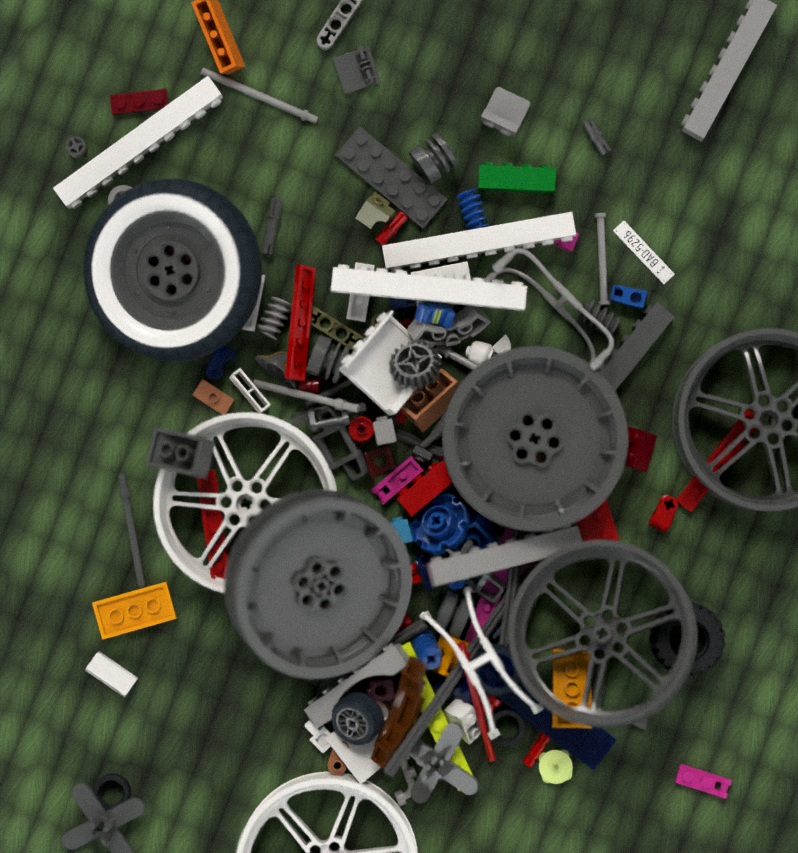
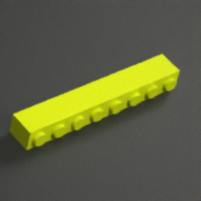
(439, 721)

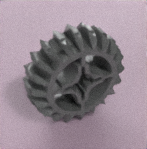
(403, 368)

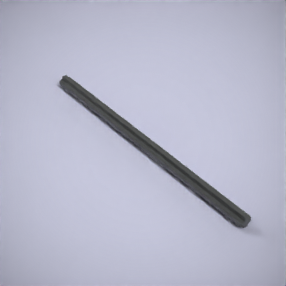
(513, 577)
(444, 691)

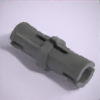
(596, 136)

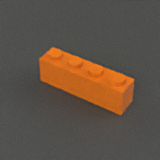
(218, 35)

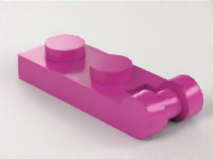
(397, 479)
(702, 780)

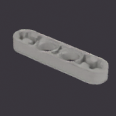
(343, 18)

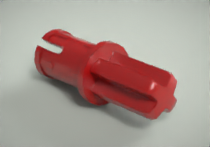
(391, 228)

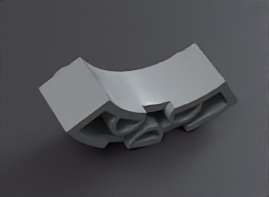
(466, 323)

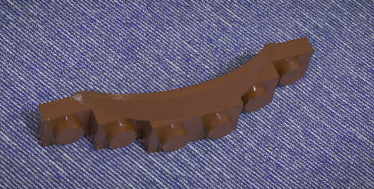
(402, 713)

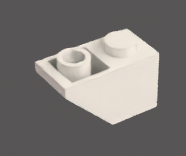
(464, 715)

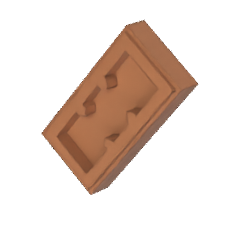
(213, 397)

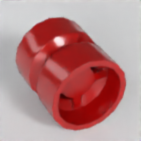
(361, 429)

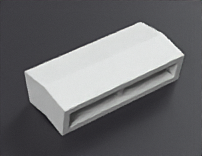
(253, 388)
(111, 674)

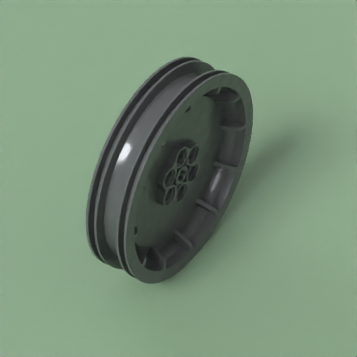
(584, 421)
(282, 548)

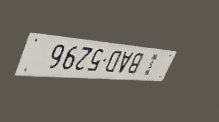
(643, 252)

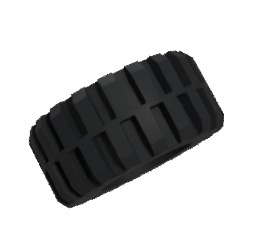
(709, 653)

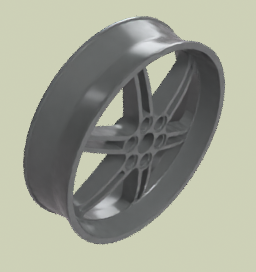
(685, 400)
(537, 585)

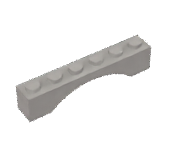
(388, 663)

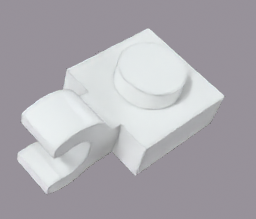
(319, 736)

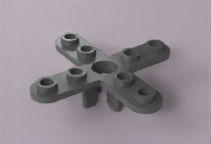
(448, 770)
(95, 813)

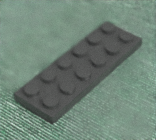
(391, 177)

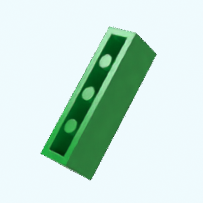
(516, 179)

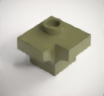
(375, 209)

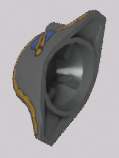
(276, 366)

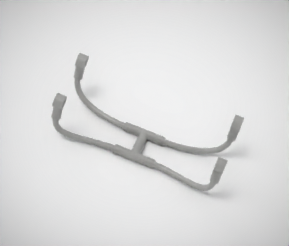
(558, 305)

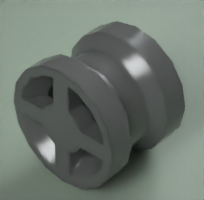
(75, 143)

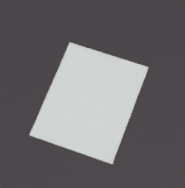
(355, 757)

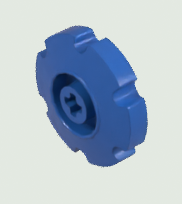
(440, 524)

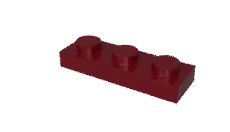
(139, 101)

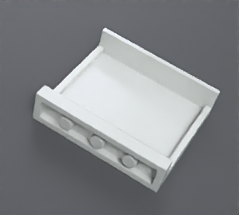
(370, 360)

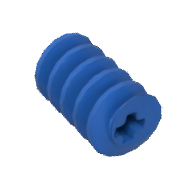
(472, 209)
(427, 649)

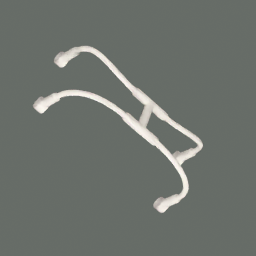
(490, 655)

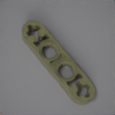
(335, 325)

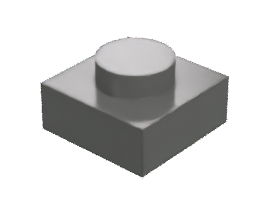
(421, 455)

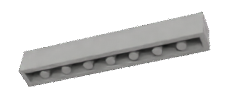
(728, 69)
(500, 557)

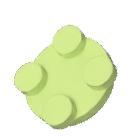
(555, 766)

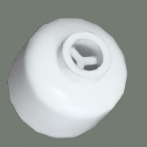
(479, 352)

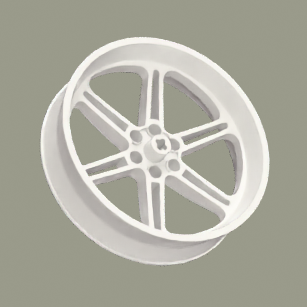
(166, 490)
(343, 783)

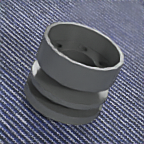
(433, 158)
(327, 359)

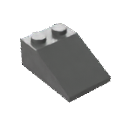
(180, 452)

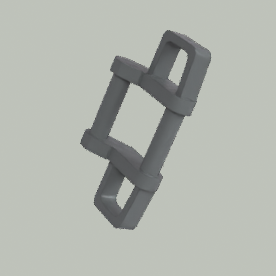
(310, 415)
(345, 461)
(478, 587)

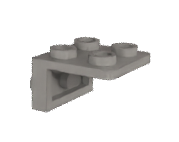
(505, 111)

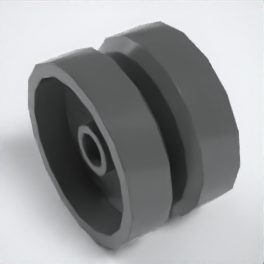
(452, 613)

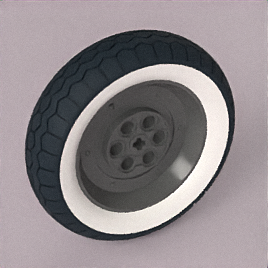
(222, 268)

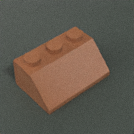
(431, 402)

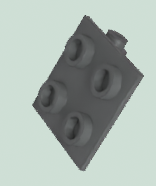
(356, 70)

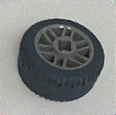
(357, 718)

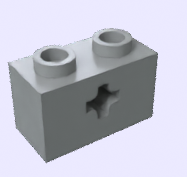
(384, 431)

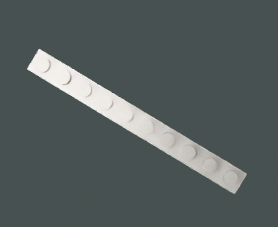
(138, 142)
(478, 241)
(428, 289)

